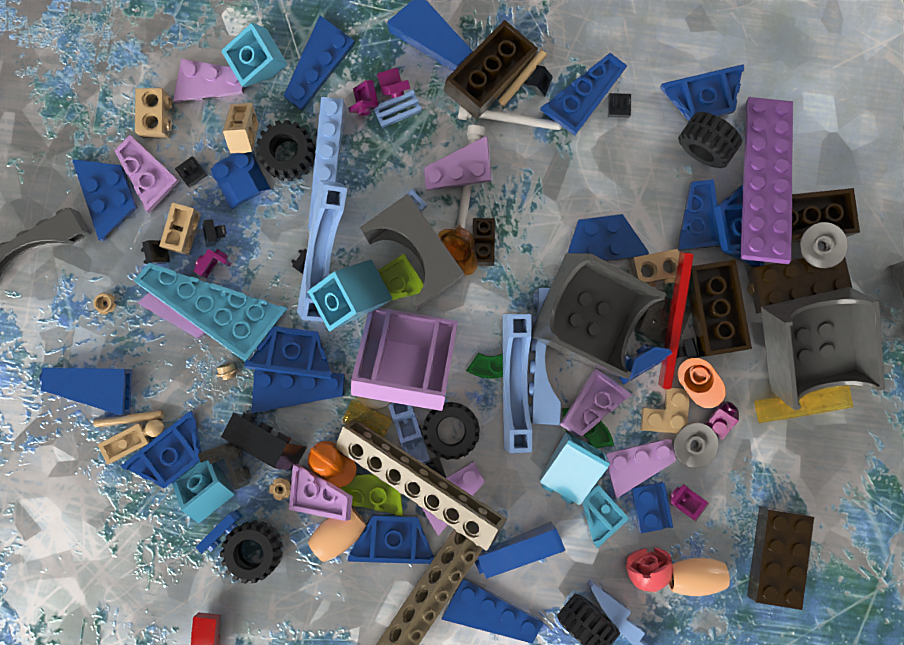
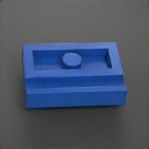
(652, 507)
(226, 526)

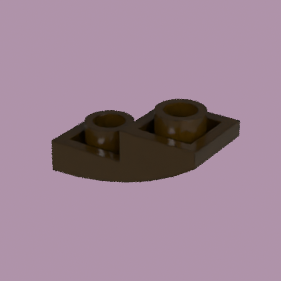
(484, 241)

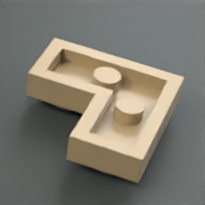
(673, 416)

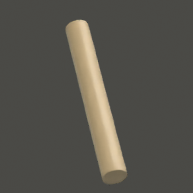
(524, 75)
(128, 418)

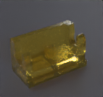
(371, 418)

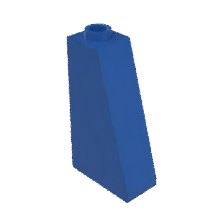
(429, 33)
(91, 386)
(520, 550)

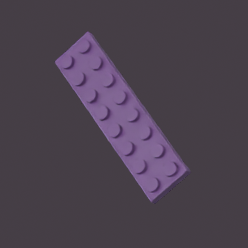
(767, 181)

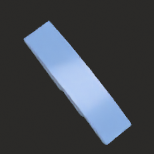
(409, 431)
(618, 614)

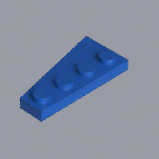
(318, 61)
(580, 99)
(282, 390)
(488, 612)

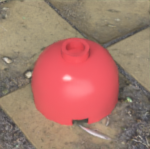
(650, 570)

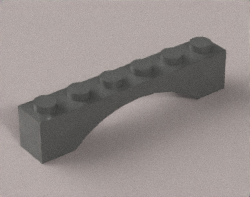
(63, 228)

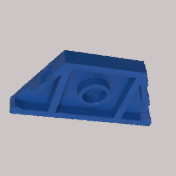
(707, 92)
(106, 194)
(729, 226)
(607, 238)
(291, 353)
(168, 454)
(392, 541)

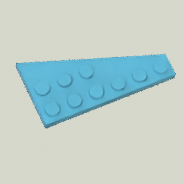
(221, 313)

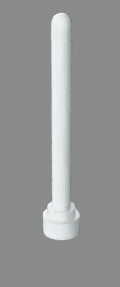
(512, 118)
(475, 133)

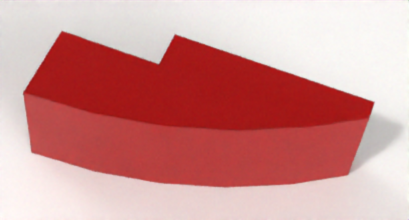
(205, 629)

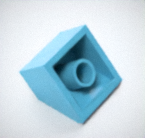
(253, 55)
(202, 490)

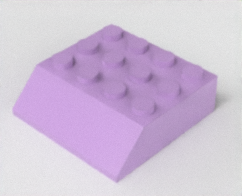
(404, 358)

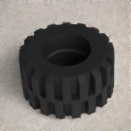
(277, 135)
(710, 139)
(456, 450)
(235, 561)
(587, 622)

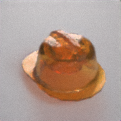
(460, 245)

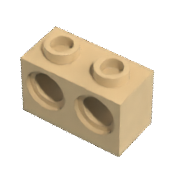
(147, 114)
(241, 128)
(180, 229)
(654, 263)

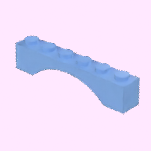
(328, 144)
(325, 220)
(544, 405)
(516, 415)

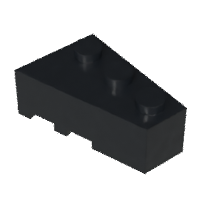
(263, 442)

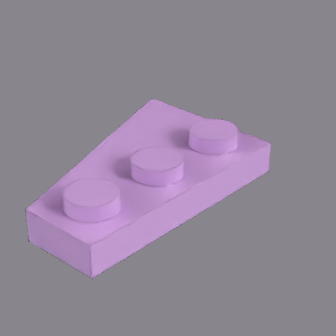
(205, 80)
(461, 168)
(147, 174)
(158, 307)
(594, 401)
(638, 463)
(466, 478)
(317, 496)

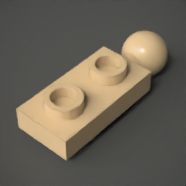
(129, 440)

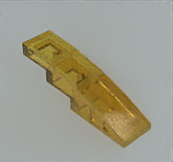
(812, 403)

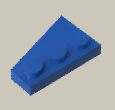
(699, 219)

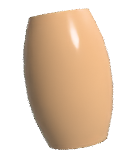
(336, 536)
(699, 577)

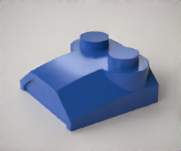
(239, 178)
(646, 359)

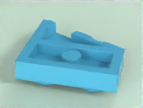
(602, 515)

